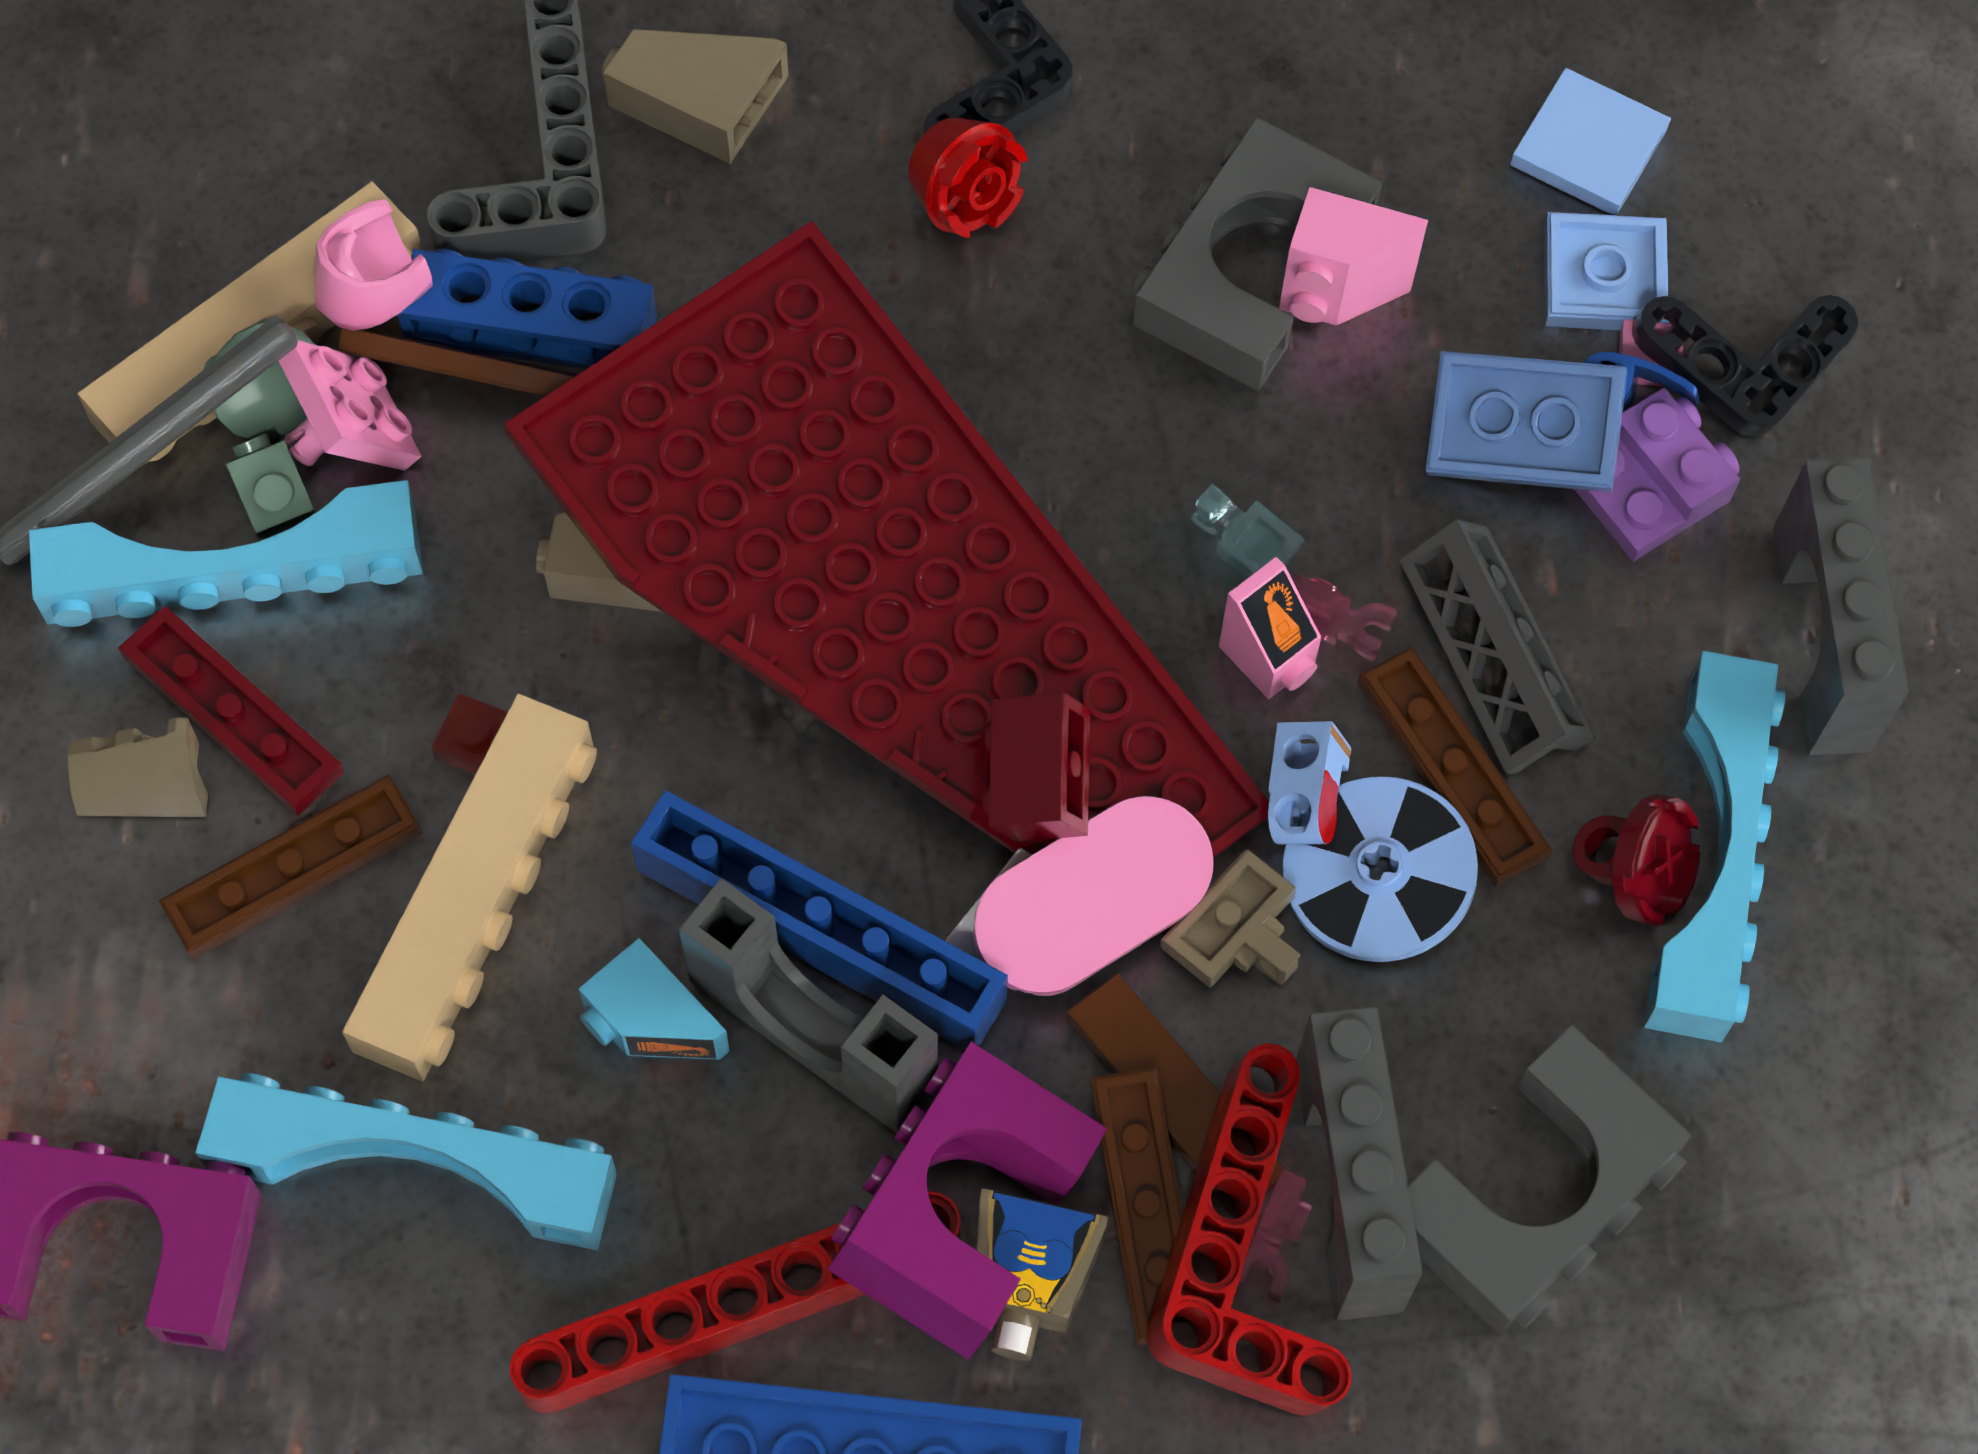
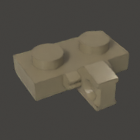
(1236, 925)

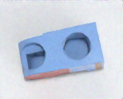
(1306, 782)

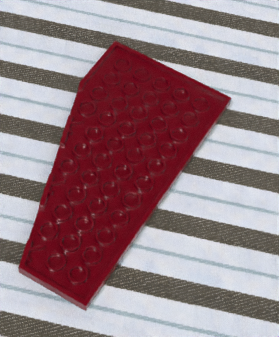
(857, 543)

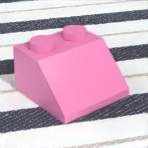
(1348, 258)

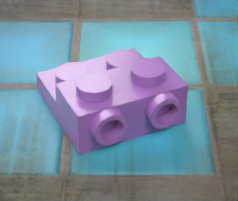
(1662, 475)

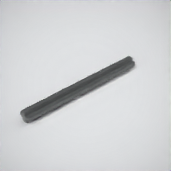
(148, 436)

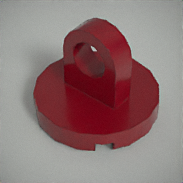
(1652, 858)

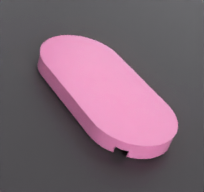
(1093, 895)

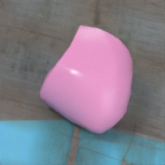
(365, 269)

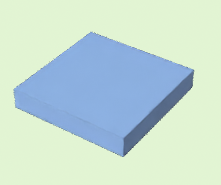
(1590, 141)
(1602, 268)

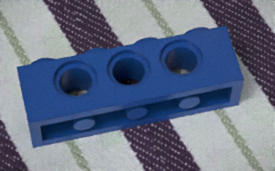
(543, 335)

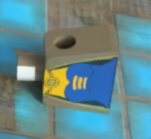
(1052, 1255)

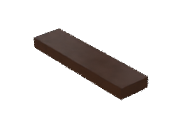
(452, 361)
(1454, 764)
(290, 867)
(1132, 1039)
(1140, 1188)

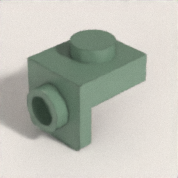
(268, 482)

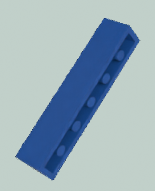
(824, 921)

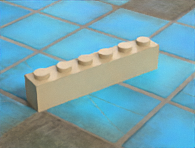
(272, 288)
(470, 889)

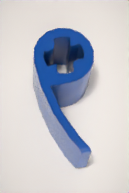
(1646, 370)

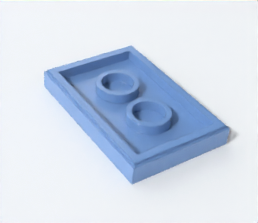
(1526, 421)

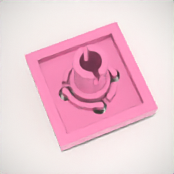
(345, 409)

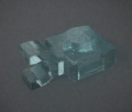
(1247, 538)

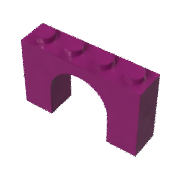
(201, 1212)
(898, 1243)

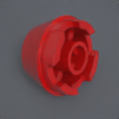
(967, 174)

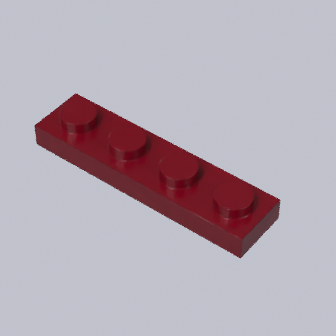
(231, 710)

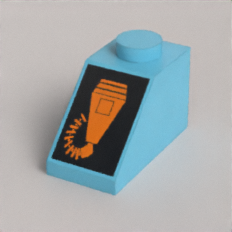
(649, 1010)

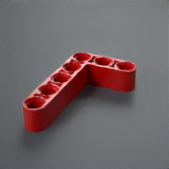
(1227, 1245)

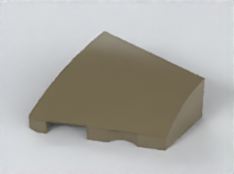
(138, 774)

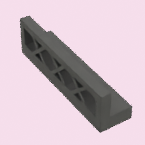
(1517, 642)

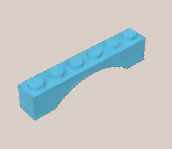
(354, 539)
(1728, 725)
(278, 1132)

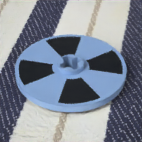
(1404, 909)

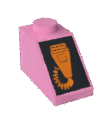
(1270, 631)

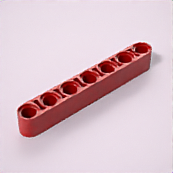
(701, 1301)

